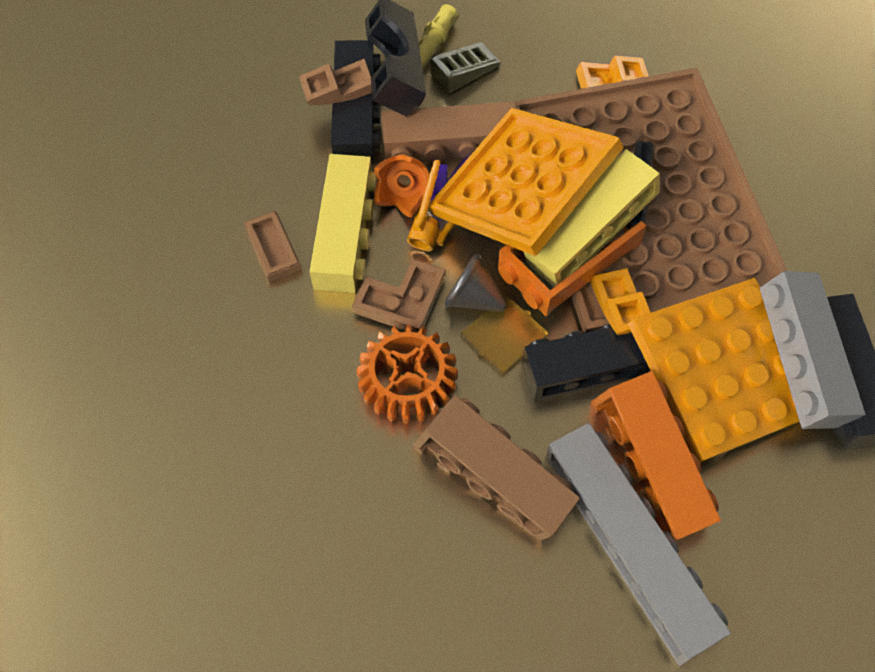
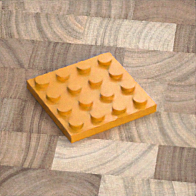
(525, 179)
(718, 368)

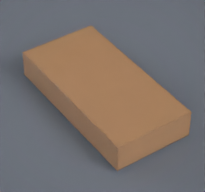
(272, 246)

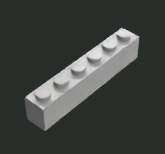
(637, 545)

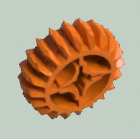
(418, 351)

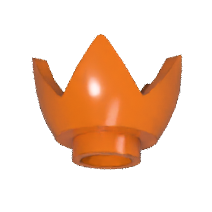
(392, 192)

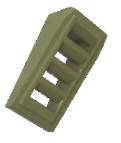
(460, 76)

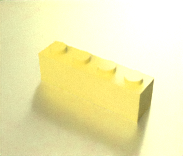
(598, 217)
(342, 223)

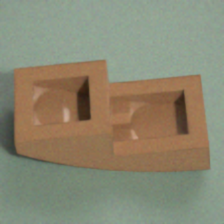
(329, 86)

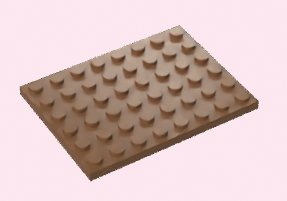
(705, 220)

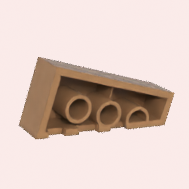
(498, 468)

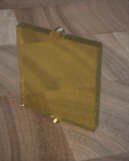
(503, 335)

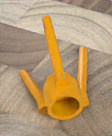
(425, 228)

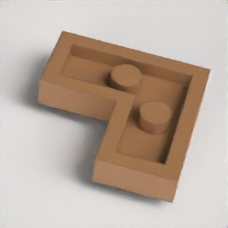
(403, 304)

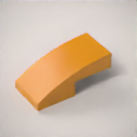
(620, 69)
(619, 299)

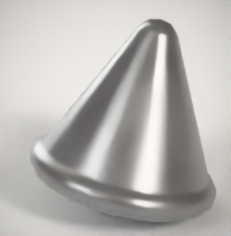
(476, 289)

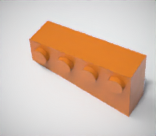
(658, 455)

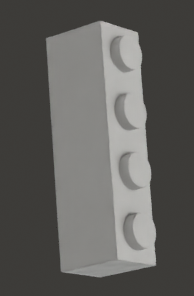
(811, 351)

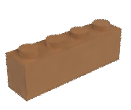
(440, 131)

